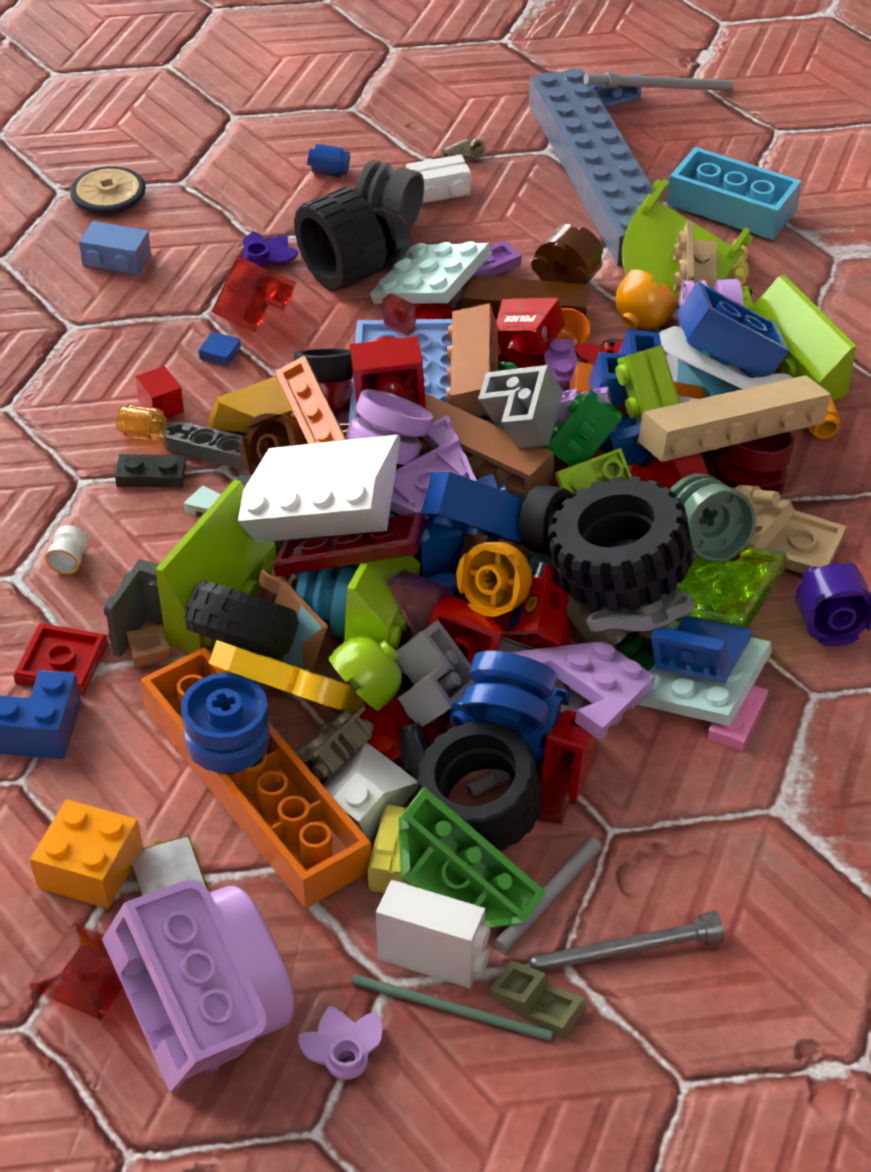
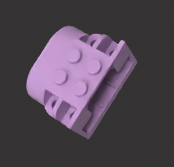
(199, 975)

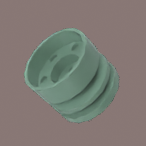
(717, 516)

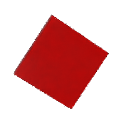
(61, 651)

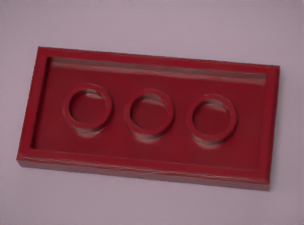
(325, 552)

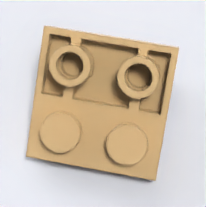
(769, 512)

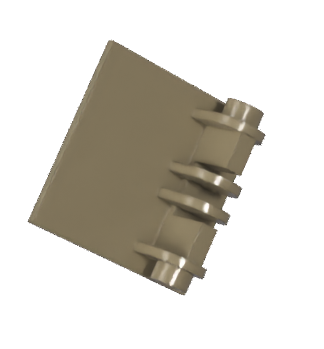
(335, 742)

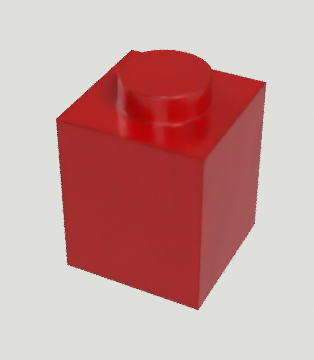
(160, 390)

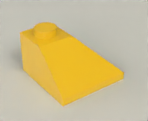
(240, 407)

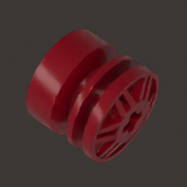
(757, 462)

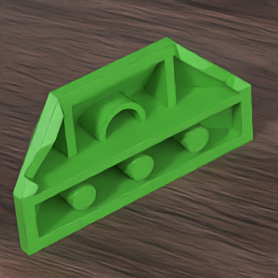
(455, 861)

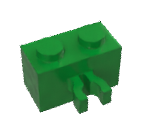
(584, 428)

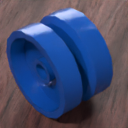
(509, 690)
(225, 722)

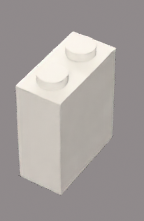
(432, 934)

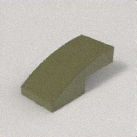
(534, 999)

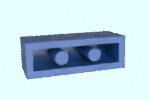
(473, 507)

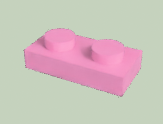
(743, 724)

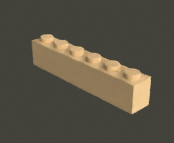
(733, 418)

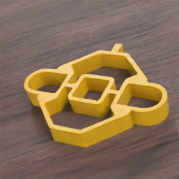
(285, 677)

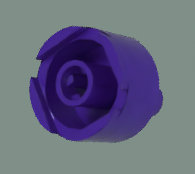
(834, 603)

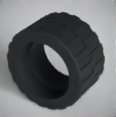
(340, 238)
(486, 747)

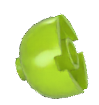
(369, 669)

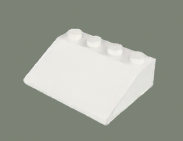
(321, 489)

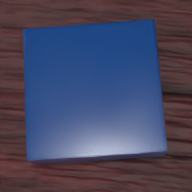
(219, 349)

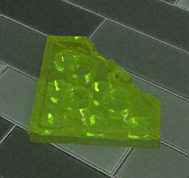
(734, 590)

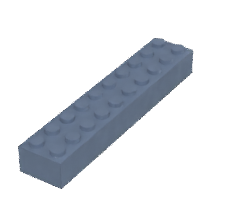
(590, 152)

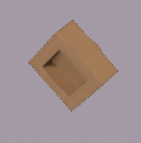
(148, 645)

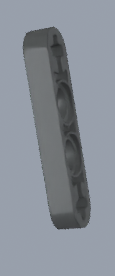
(187, 440)

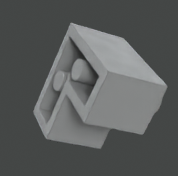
(523, 402)
(437, 673)

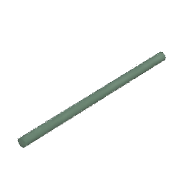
(452, 1007)

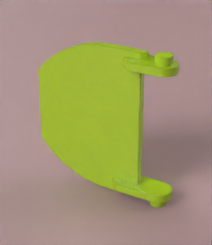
(652, 237)

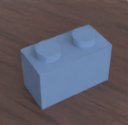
(115, 248)

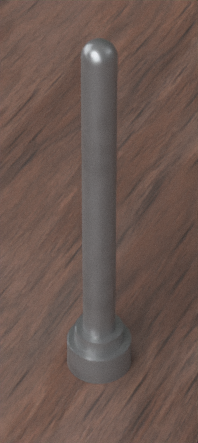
(705, 929)

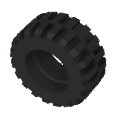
(626, 573)

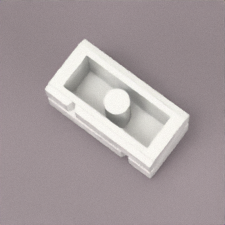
(444, 178)

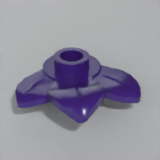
(269, 250)

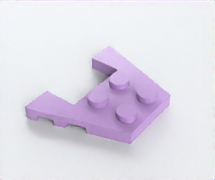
(413, 478)
(601, 677)

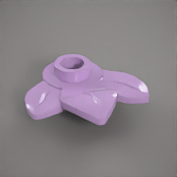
(340, 1039)

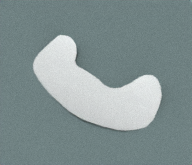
(675, 344)

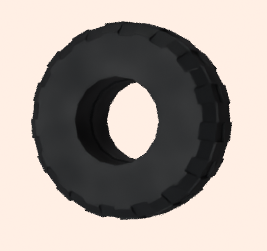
(241, 620)

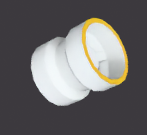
(67, 549)

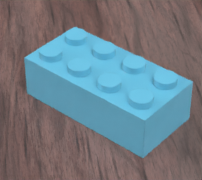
(734, 192)

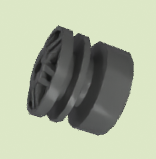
(392, 188)

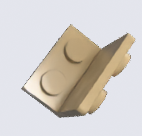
(695, 258)

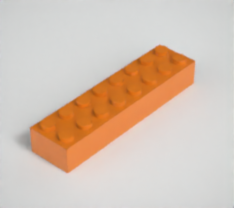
(274, 801)

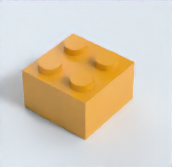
(86, 853)

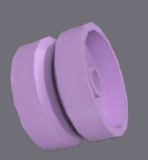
(391, 415)

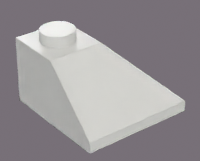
(368, 785)

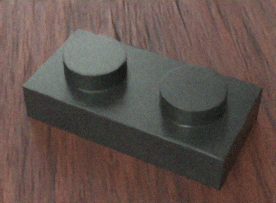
(150, 470)

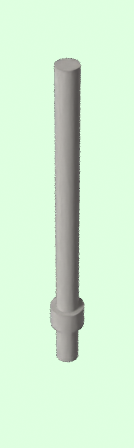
(612, 80)

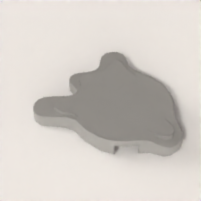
(647, 617)

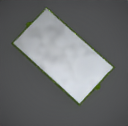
(166, 865)

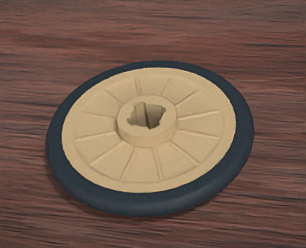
(107, 189)

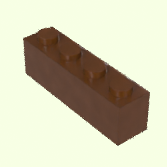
(492, 290)

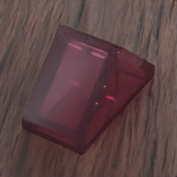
(416, 598)

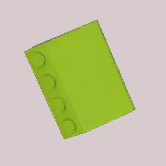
(211, 551)

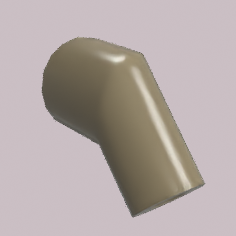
(467, 148)

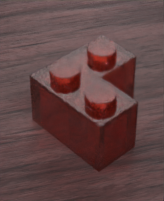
(249, 292)

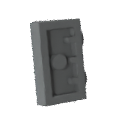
(133, 604)

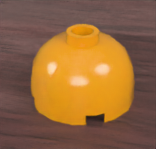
(643, 302)
(494, 578)

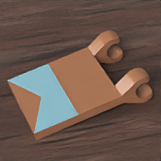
(310, 628)

